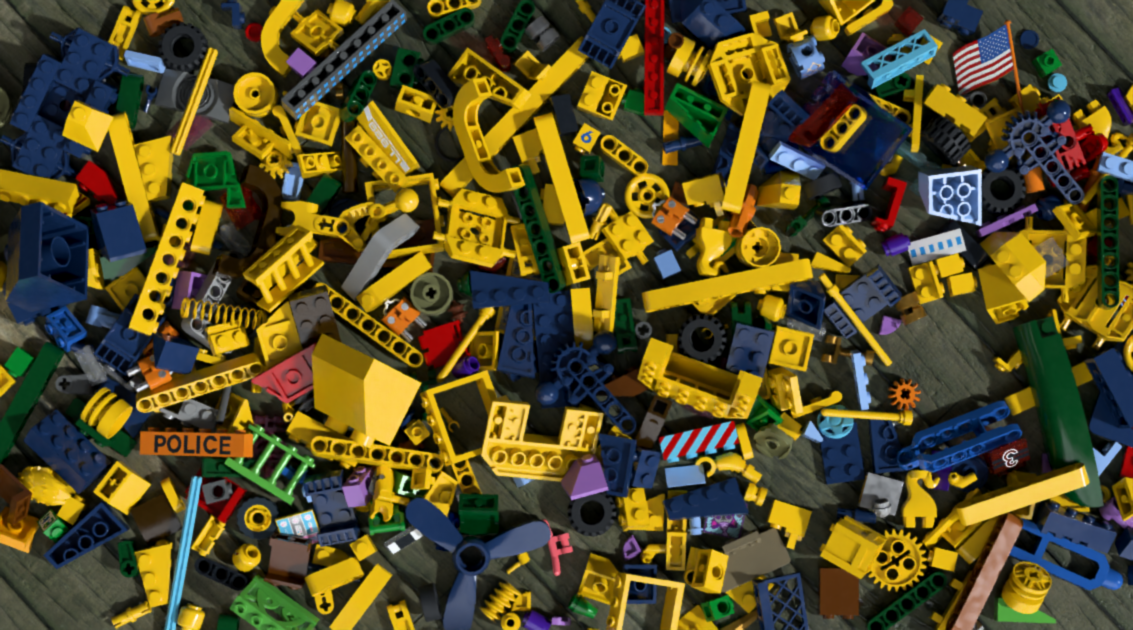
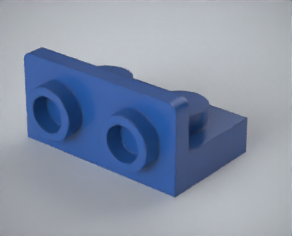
(64, 328)

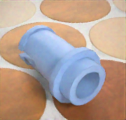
(856, 189)
(695, 526)

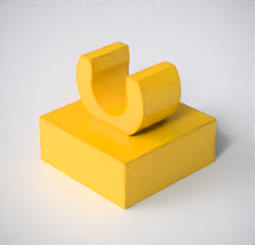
(422, 479)

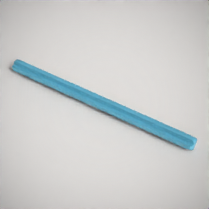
(183, 553)

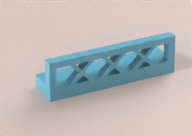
(900, 65)

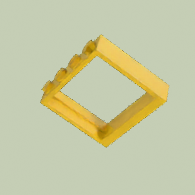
(416, 180)
(435, 420)
(620, 593)

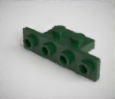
(120, 441)

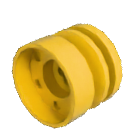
(690, 62)
(768, 245)
(106, 412)
(1026, 587)

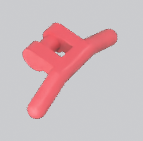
(554, 552)

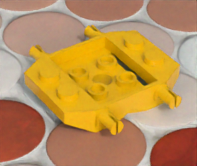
(461, 243)
(1075, 254)
(1092, 316)

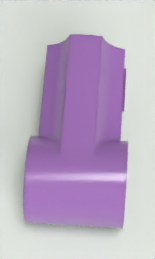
(1111, 512)

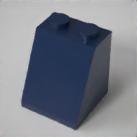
(117, 230)

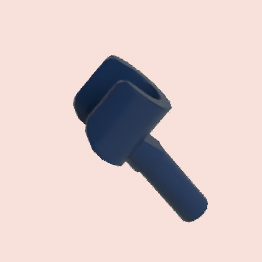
(149, 98)

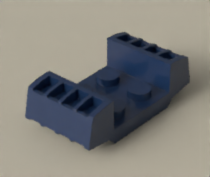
(611, 30)
(779, 122)
(865, 297)
(122, 345)
(336, 520)

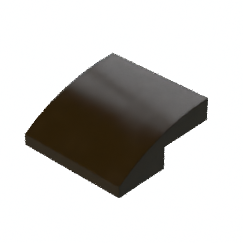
(156, 519)

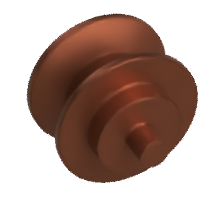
(457, 311)

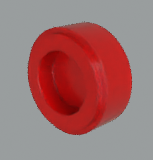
(253, 32)

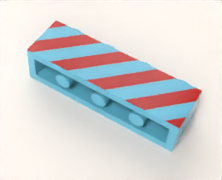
(698, 440)

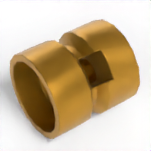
(906, 302)

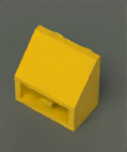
(601, 96)
(122, 487)

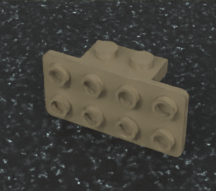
(753, 557)

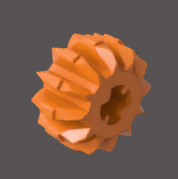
(910, 395)

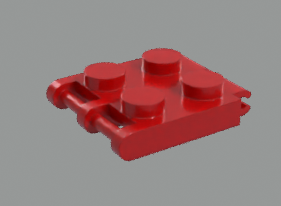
(441, 343)

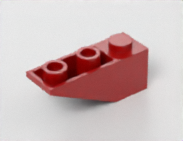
(98, 181)

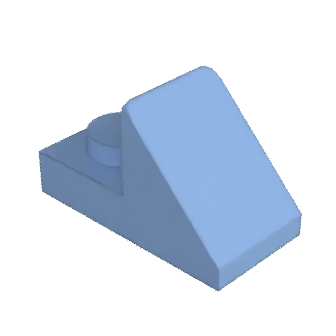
(1109, 452)

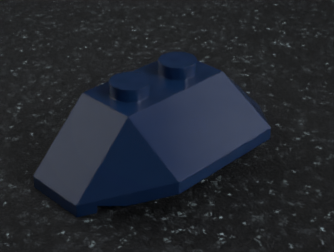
(709, 21)

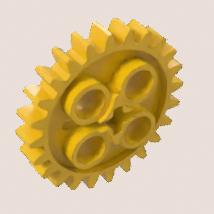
(905, 574)

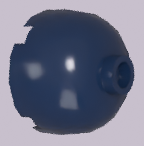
(589, 195)

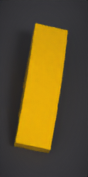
(582, 317)
(676, 539)
(362, 599)

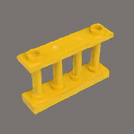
(276, 256)

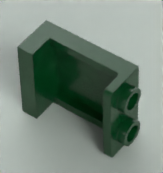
(479, 514)

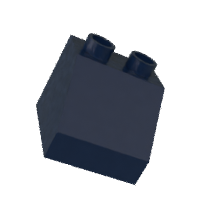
(45, 259)

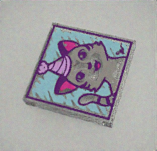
(725, 526)

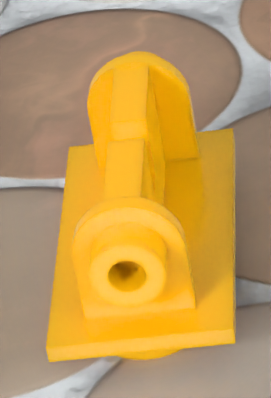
(210, 532)

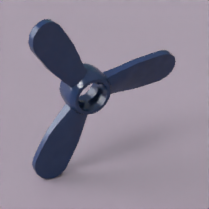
(440, 529)

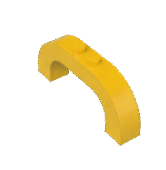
(272, 29)
(473, 143)

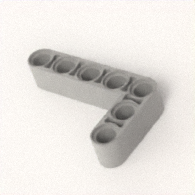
(376, 254)
(219, 287)

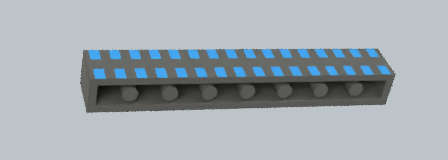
(344, 59)

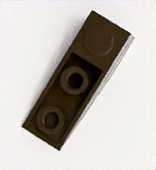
(653, 422)

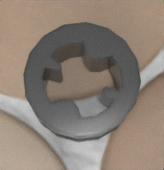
(646, 335)

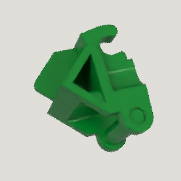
(396, 522)

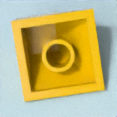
(87, 125)
(237, 414)
(598, 579)

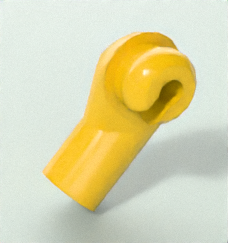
(891, 168)
(288, 411)
(650, 550)

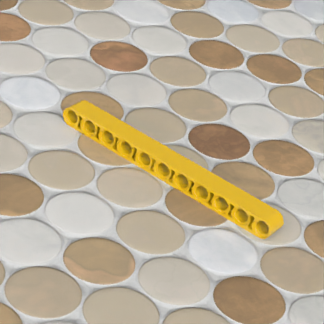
(516, 118)

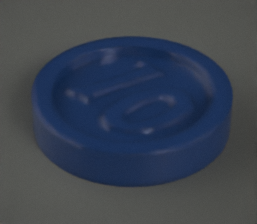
(1029, 39)

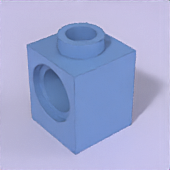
(666, 263)

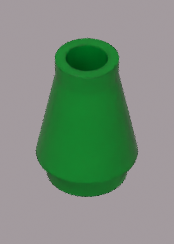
(580, 605)

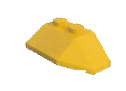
(1018, 261)

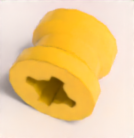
(381, 66)

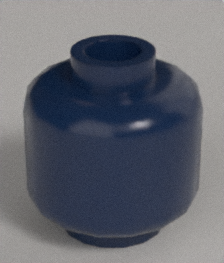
(1046, 204)

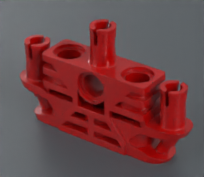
(1070, 152)

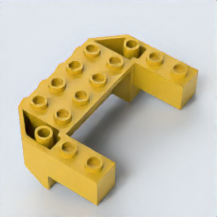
(697, 382)

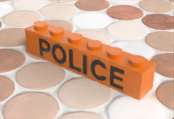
(196, 444)

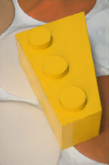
(955, 109)
(156, 167)

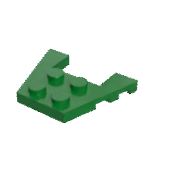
(215, 172)

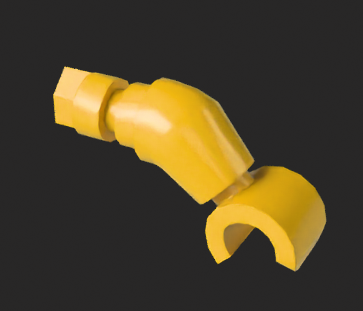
(732, 462)

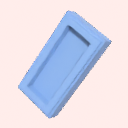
(144, 61)
(292, 184)

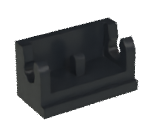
(564, 114)

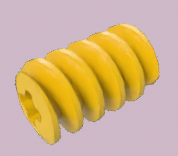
(500, 600)

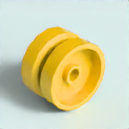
(247, 87)

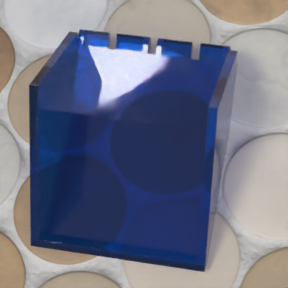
(872, 142)

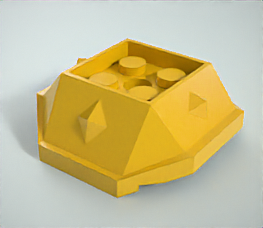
(755, 57)

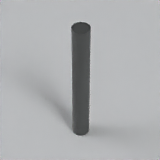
(223, 405)

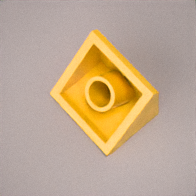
(486, 349)

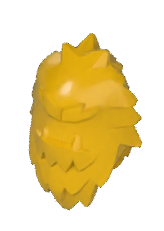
(45, 485)

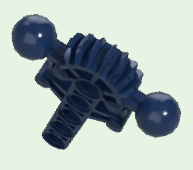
(1057, 112)
(548, 391)

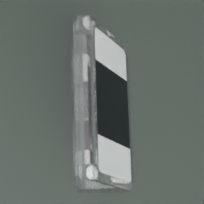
(126, 381)
(403, 540)

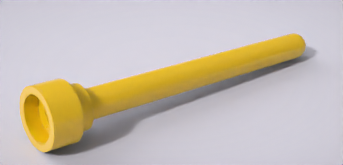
(1124, 153)
(485, 314)
(904, 417)

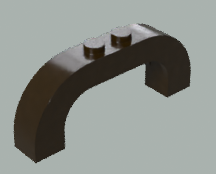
(271, 198)

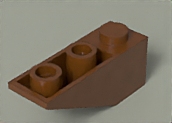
(626, 385)

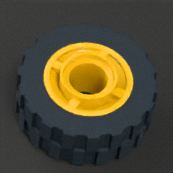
(246, 517)

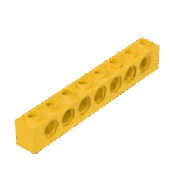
(185, 193)

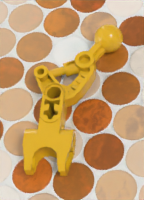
(307, 217)

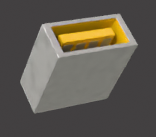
(880, 487)

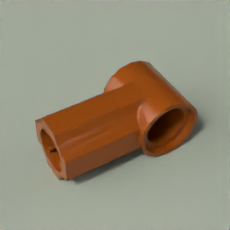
(157, 23)

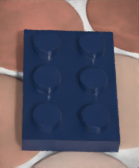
(749, 349)
(842, 457)

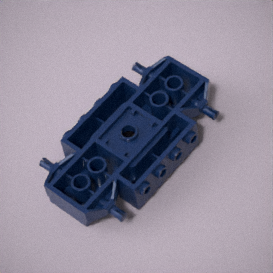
(77, 76)

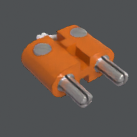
(670, 217)
(401, 316)
(153, 376)

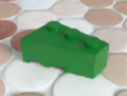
(696, 113)

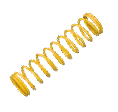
(262, 313)

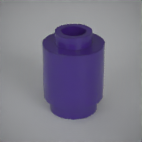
(895, 244)
(465, 367)
(535, 621)

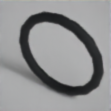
(438, 150)

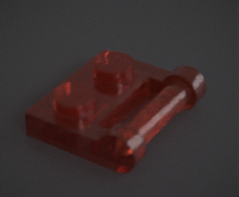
(495, 48)

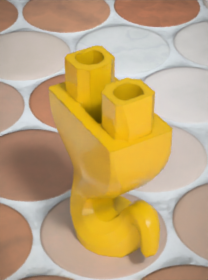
(1101, 123)
(712, 244)
(918, 501)

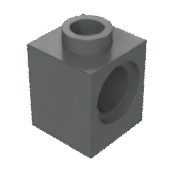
(208, 490)

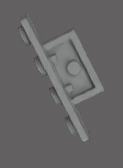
(194, 414)

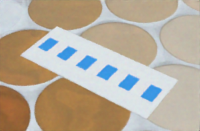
(936, 246)

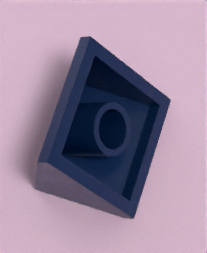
(806, 303)
(174, 353)
(638, 591)

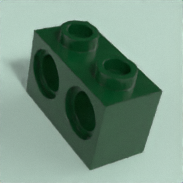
(401, 69)

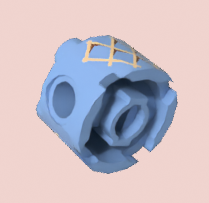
(805, 57)

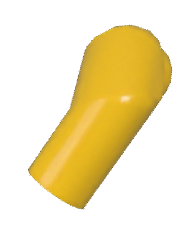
(961, 481)

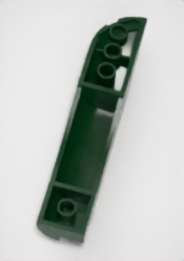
(1058, 405)

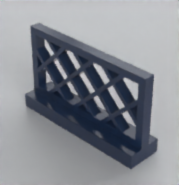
(764, 602)

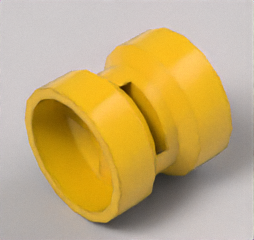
(752, 490)

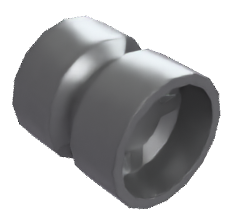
(540, 31)

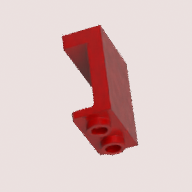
(897, 188)
(221, 509)

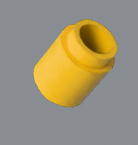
(511, 615)

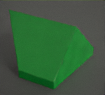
(763, 414)

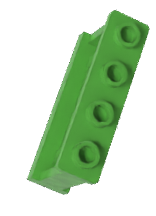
(267, 596)

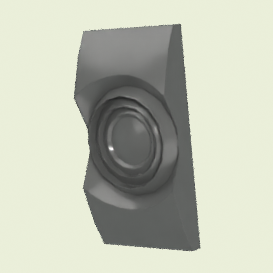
(177, 88)

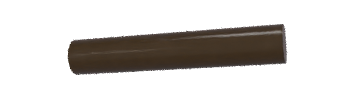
(349, 159)

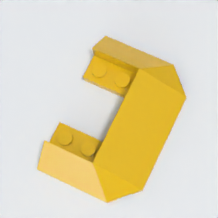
(537, 456)

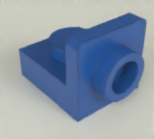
(289, 471)

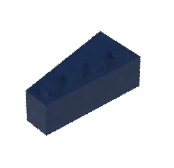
(1074, 526)
(92, 531)

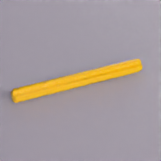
(194, 101)

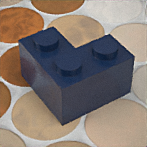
(959, 16)

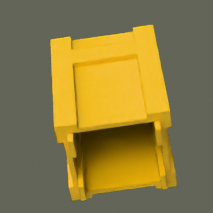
(853, 546)

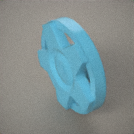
(834, 423)

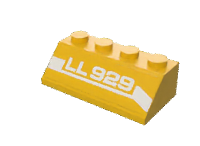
(387, 139)

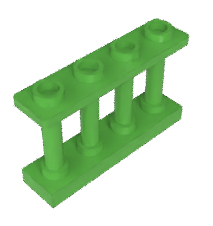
(270, 482)

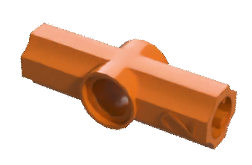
(740, 221)

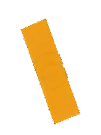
(670, 132)

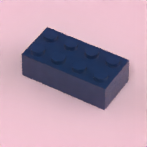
(1114, 384)
(67, 451)

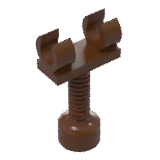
(674, 42)

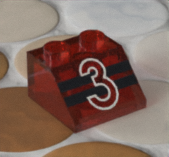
(1007, 456)

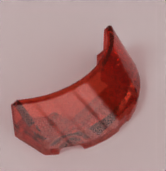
(823, 118)

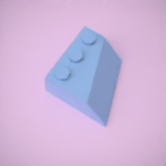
(952, 193)

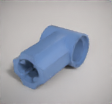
(101, 317)

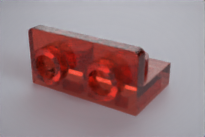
(243, 216)

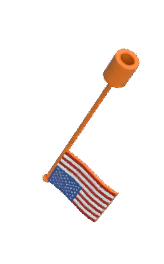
(986, 62)

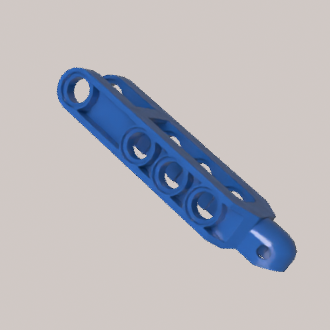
(974, 422)
(1104, 577)

